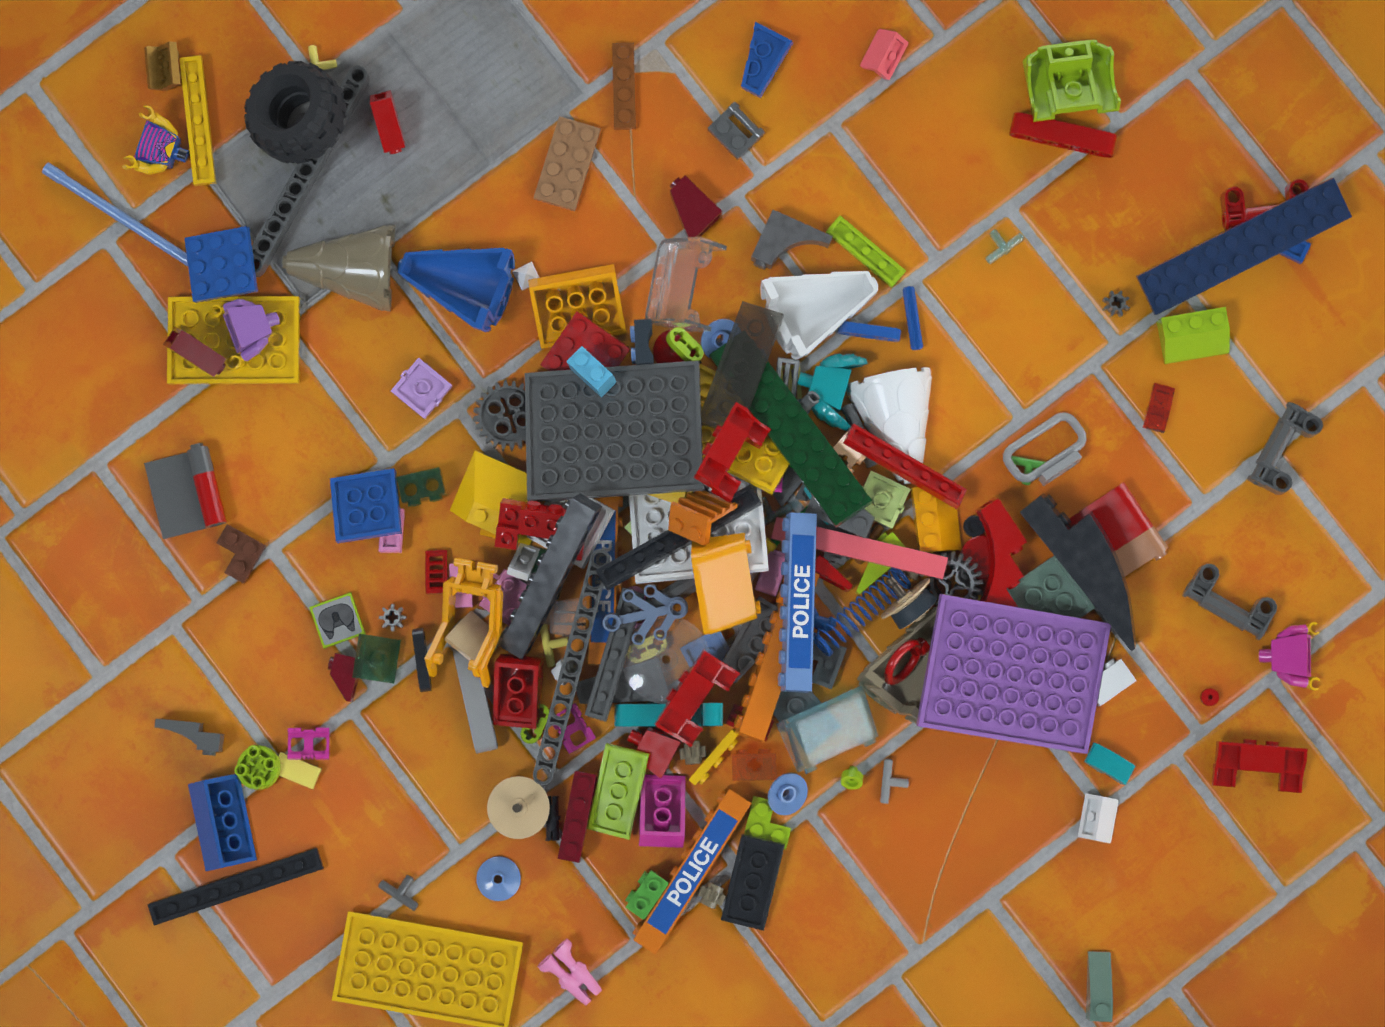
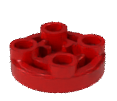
(978, 550)

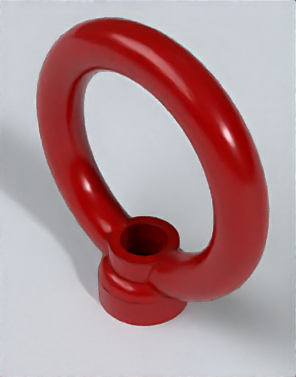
(917, 647)

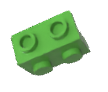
(647, 894)

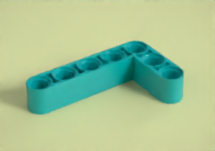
(646, 714)

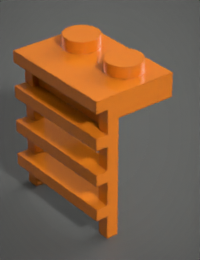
(696, 513)

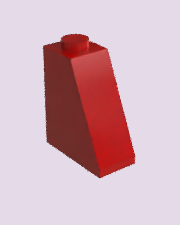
(387, 122)

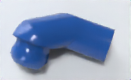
(819, 621)

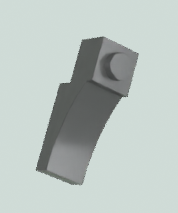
(205, 741)

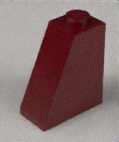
(693, 207)
(195, 352)

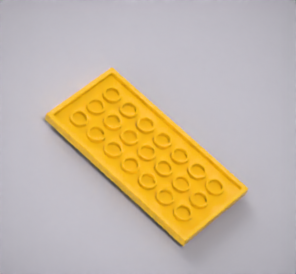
(427, 971)

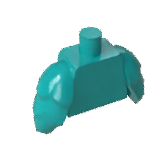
(830, 383)

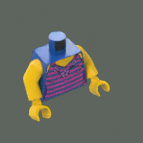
(157, 146)

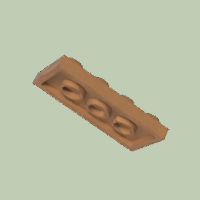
(567, 163)

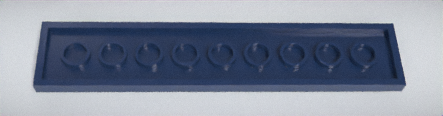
(1243, 246)

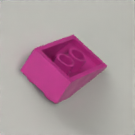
(662, 811)

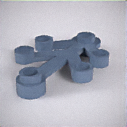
(648, 613)

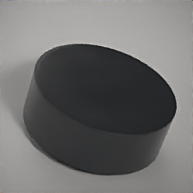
(973, 526)

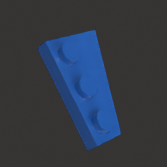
(764, 59)

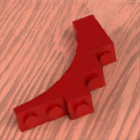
(1003, 539)

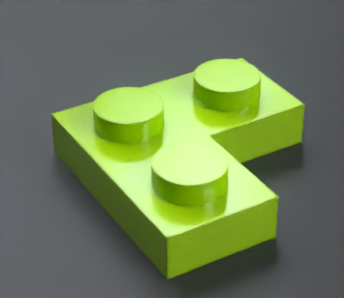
(760, 826)

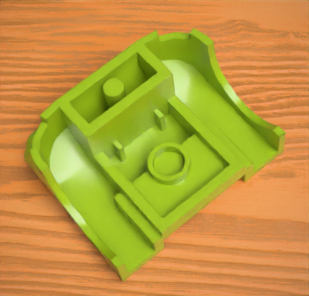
(1071, 79)

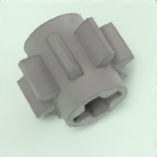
(397, 622)

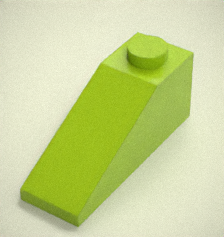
(875, 571)

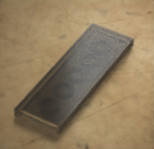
(741, 362)

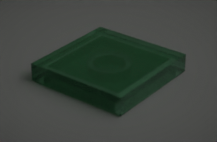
(376, 658)

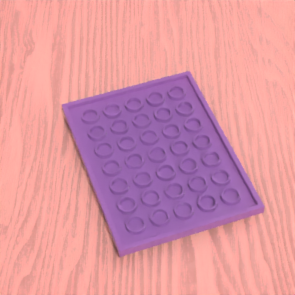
(1013, 674)

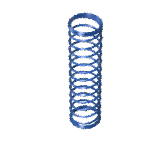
(816, 636)

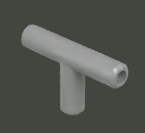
(888, 781)

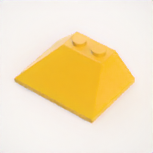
(484, 488)

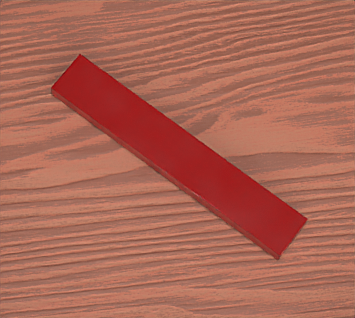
(904, 466)

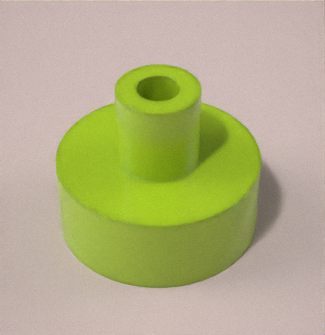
(852, 778)

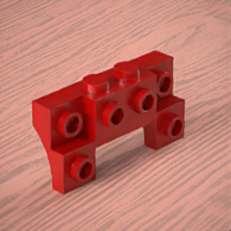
(727, 442)
(527, 519)
(690, 693)
(1267, 758)

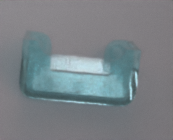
(828, 729)

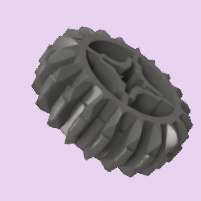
(963, 584)

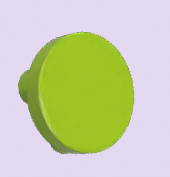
(258, 767)

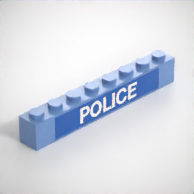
(798, 602)

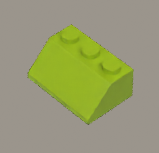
(1194, 335)

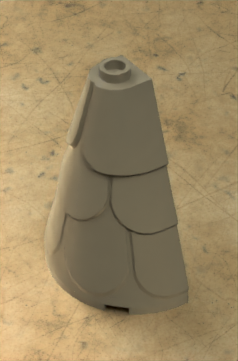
(349, 265)
(905, 696)

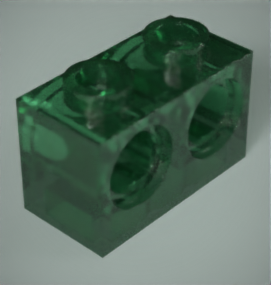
(421, 480)

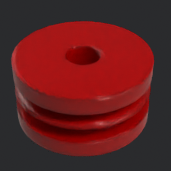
(1214, 697)

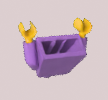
(247, 327)

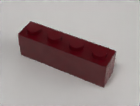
(577, 816)

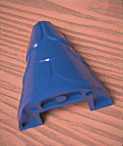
(463, 281)

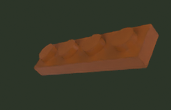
(623, 86)

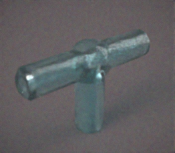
(1004, 247)
(770, 514)

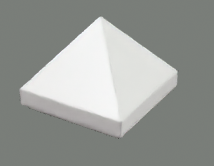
(525, 273)

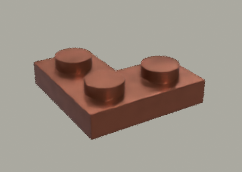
(246, 552)

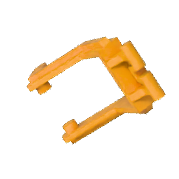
(476, 582)

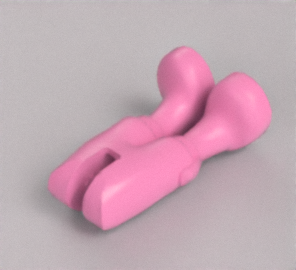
(578, 976)

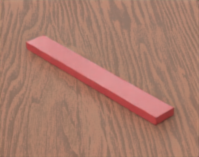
(873, 551)

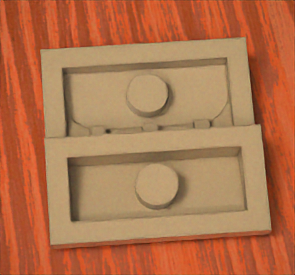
(469, 636)

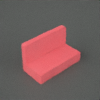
(884, 53)

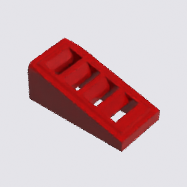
(830, 574)
(428, 580)

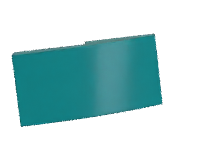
(1109, 763)

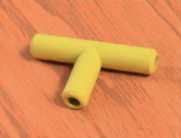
(324, 65)
(549, 645)

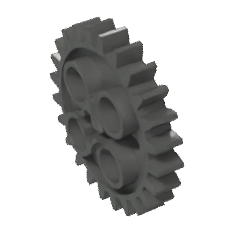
(489, 422)

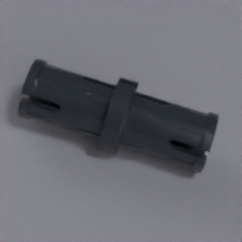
(552, 822)

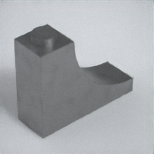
(784, 234)

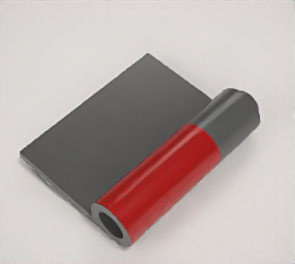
(185, 492)

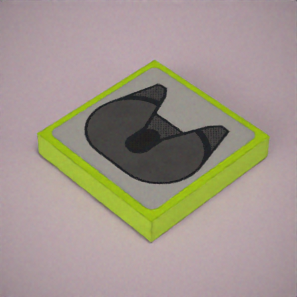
(337, 620)

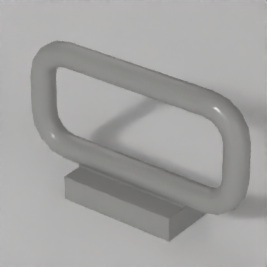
(1055, 466)

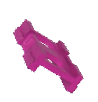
(579, 724)
(308, 736)

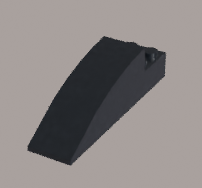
(1088, 559)

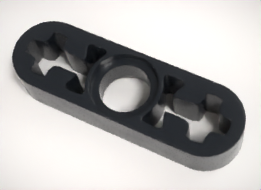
(420, 651)

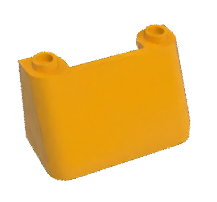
(724, 582)

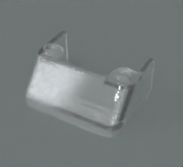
(675, 281)

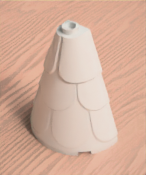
(815, 305)
(895, 408)

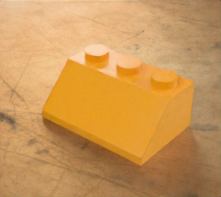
(934, 523)

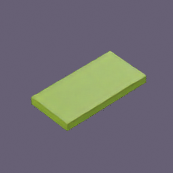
(618, 791)

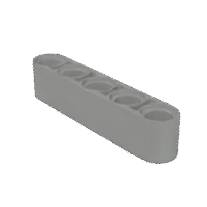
(476, 707)

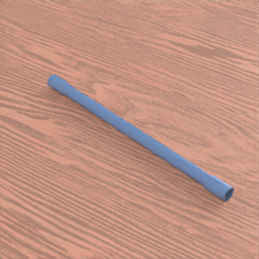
(61, 178)

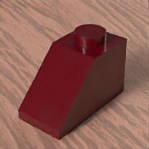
(341, 673)

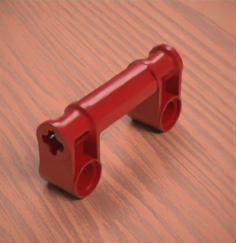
(1238, 210)

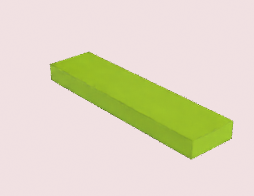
(865, 251)

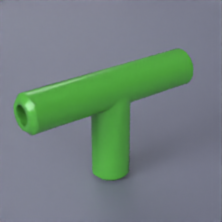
(1029, 464)

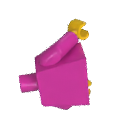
(1292, 655)

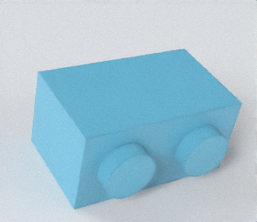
(591, 371)

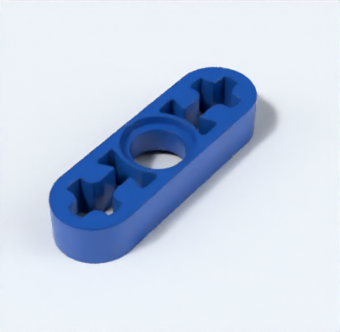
(869, 331)

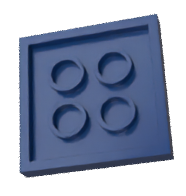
(221, 264)
(365, 505)

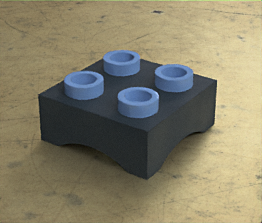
(641, 334)

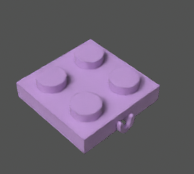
(421, 388)

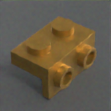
(162, 66)

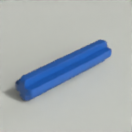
(912, 318)

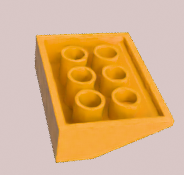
(589, 291)

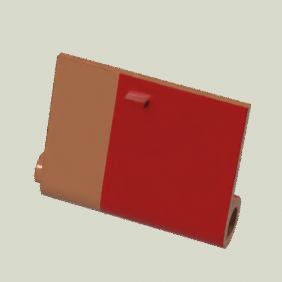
(1126, 527)

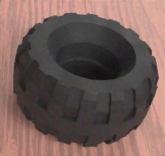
(276, 98)

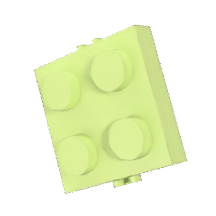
(887, 498)

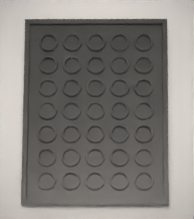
(625, 444)

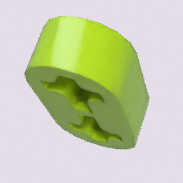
(684, 345)
(540, 727)

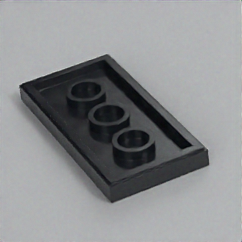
(752, 882)

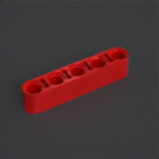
(1063, 135)

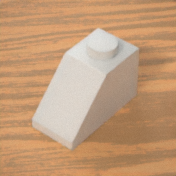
(1114, 680)

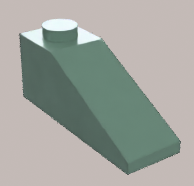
(1099, 987)

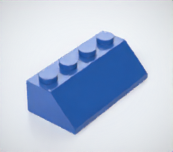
(222, 822)

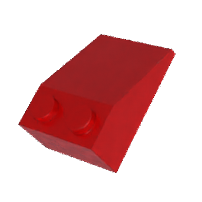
(517, 691)

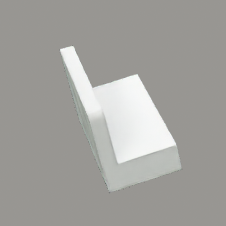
(1098, 818)

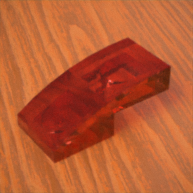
(1158, 407)

